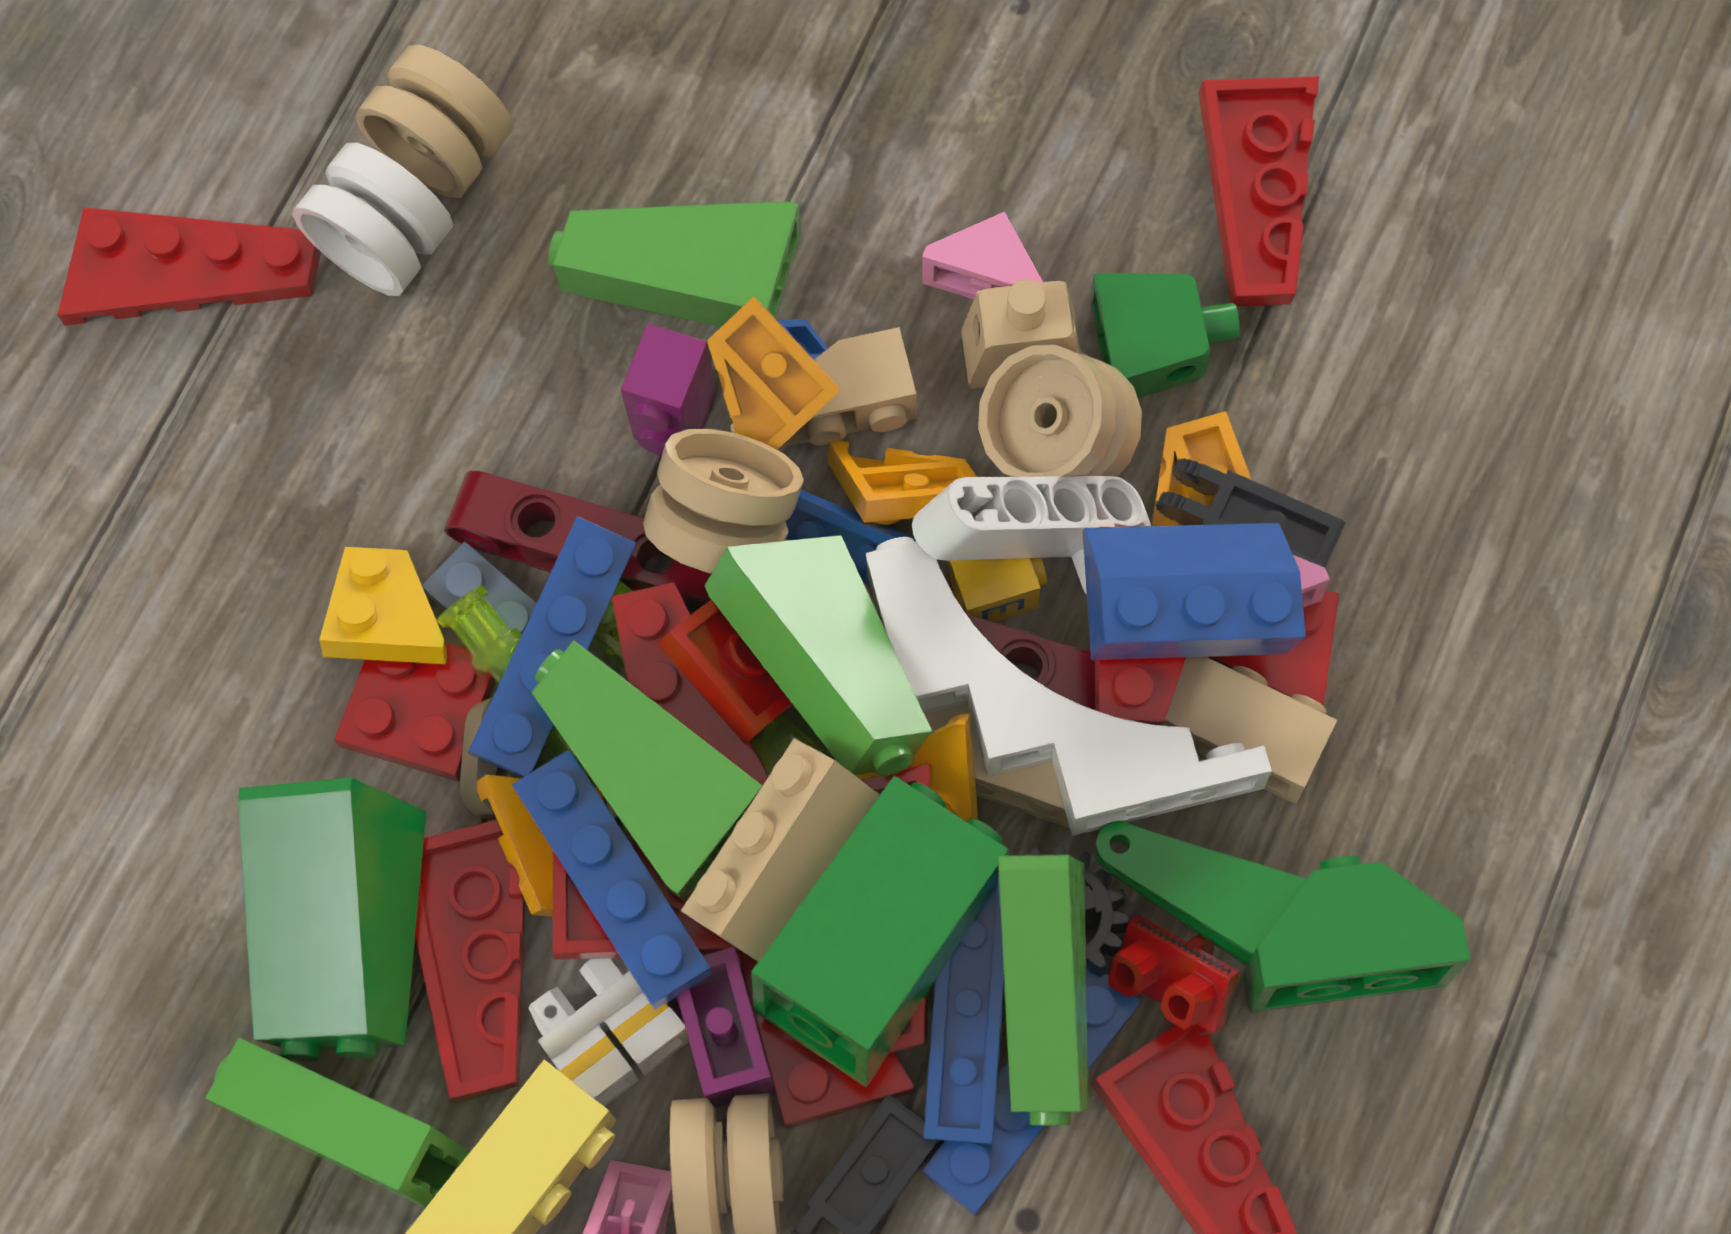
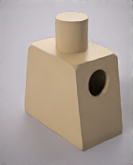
(1013, 319)

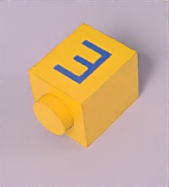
(997, 586)

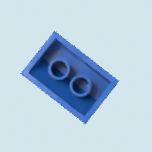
(1191, 591)

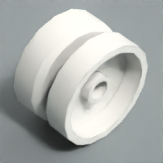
(373, 219)

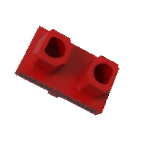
(1174, 973)

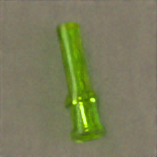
(489, 643)

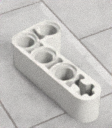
(1024, 517)

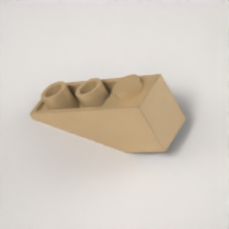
(874, 389)

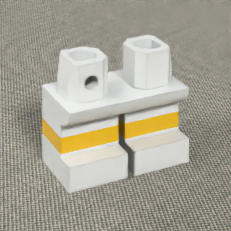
(578, 1038)

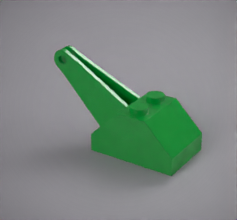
(1302, 939)

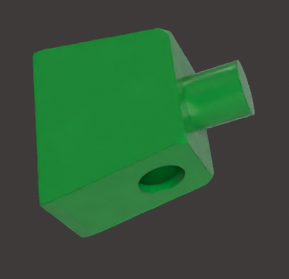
(1157, 328)

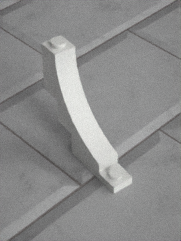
(1101, 762)

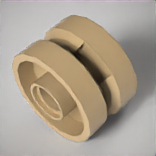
(435, 120)
(1059, 415)
(719, 495)
(723, 1173)

